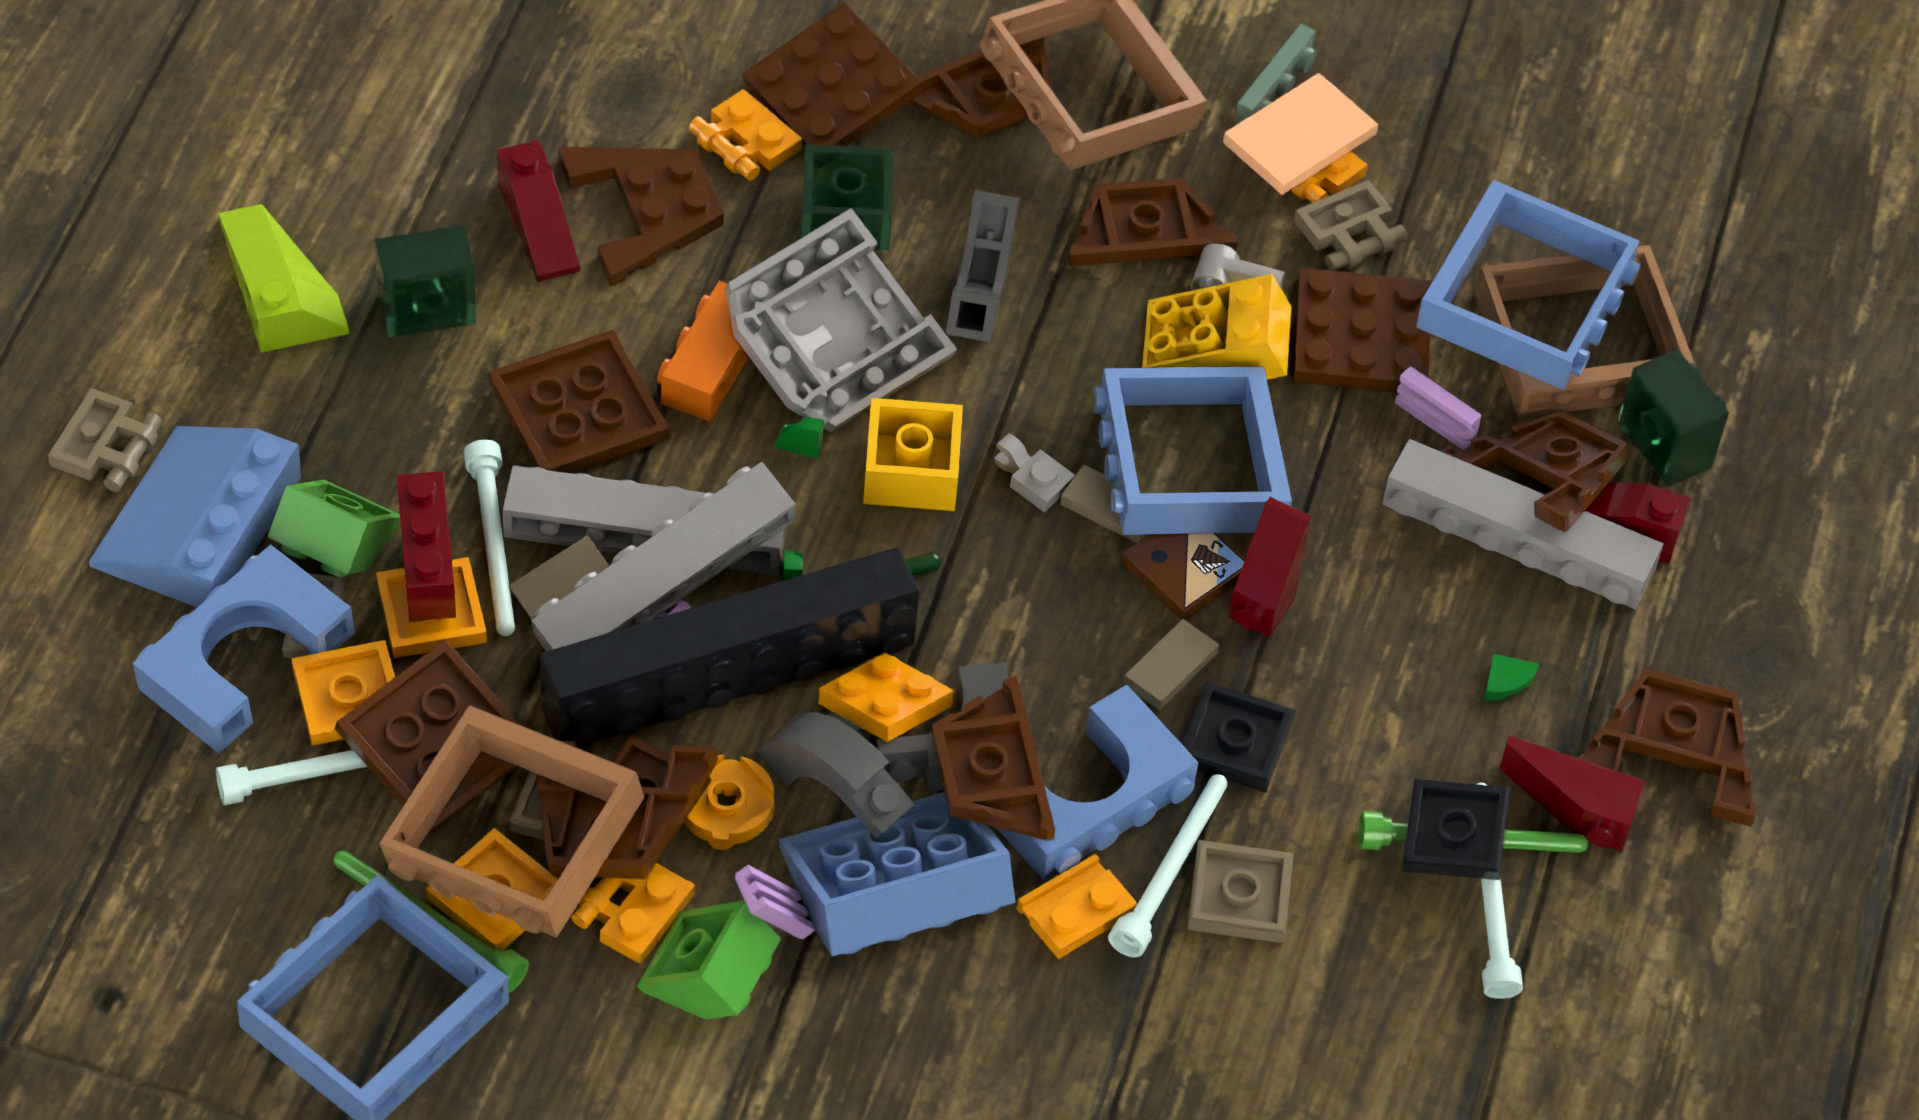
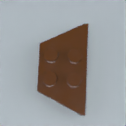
(974, 94)
(1145, 223)
(992, 765)

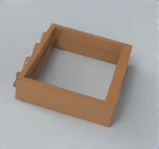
(1139, 45)
(1568, 274)
(537, 753)

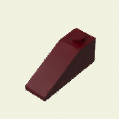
(536, 209)
(1645, 510)
(1271, 568)
(1575, 792)

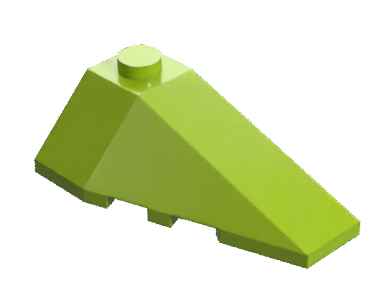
(279, 285)

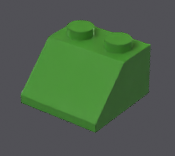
(332, 527)
(711, 960)

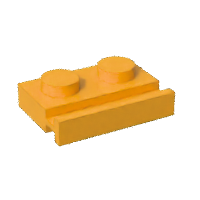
(1076, 906)

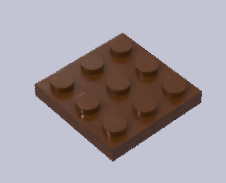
(833, 80)
(1358, 329)
(578, 404)
(411, 719)

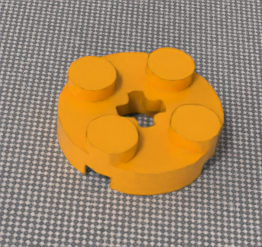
(739, 822)

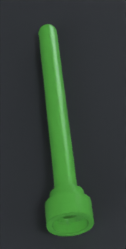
(1379, 831)
(506, 961)

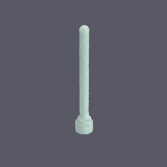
(483, 463)
(239, 782)
(1133, 931)
(1501, 975)

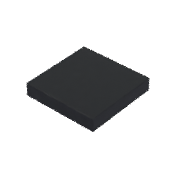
(1238, 735)
(1457, 829)

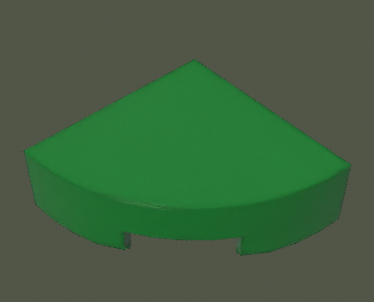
(802, 437)
(792, 564)
(1509, 677)

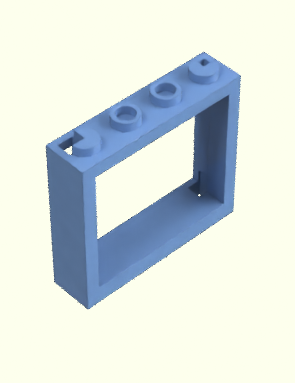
(1550, 226)
(1189, 386)
(427, 1052)

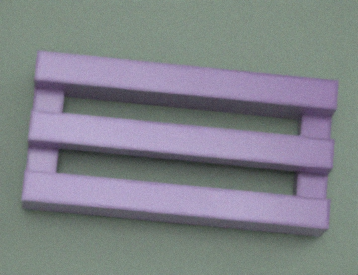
(1437, 408)
(776, 902)

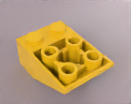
(1221, 327)

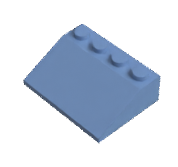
(199, 510)
(902, 882)

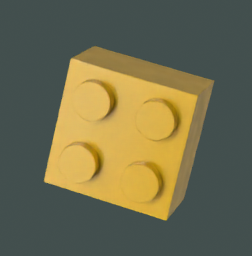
(913, 454)

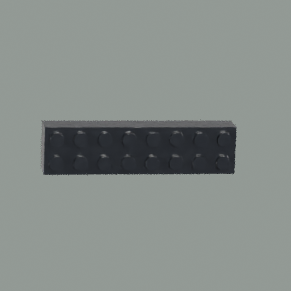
(729, 649)

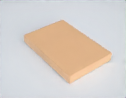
(1300, 133)

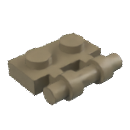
(1345, 215)
(93, 432)

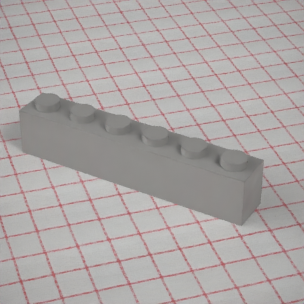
(613, 513)
(1502, 520)
(671, 562)

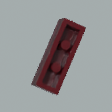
(426, 546)

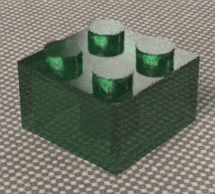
(847, 179)
(425, 281)
(1673, 417)

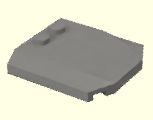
(832, 324)

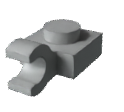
(1036, 477)

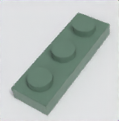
(1279, 74)

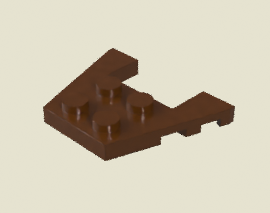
(663, 194)
(1558, 452)
(1683, 726)
(571, 813)

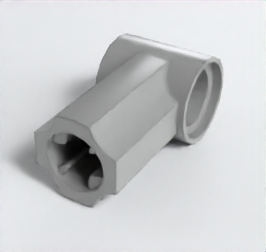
(1223, 265)

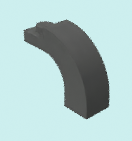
(984, 267)
(915, 754)
(841, 760)

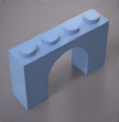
(264, 593)
(1154, 775)

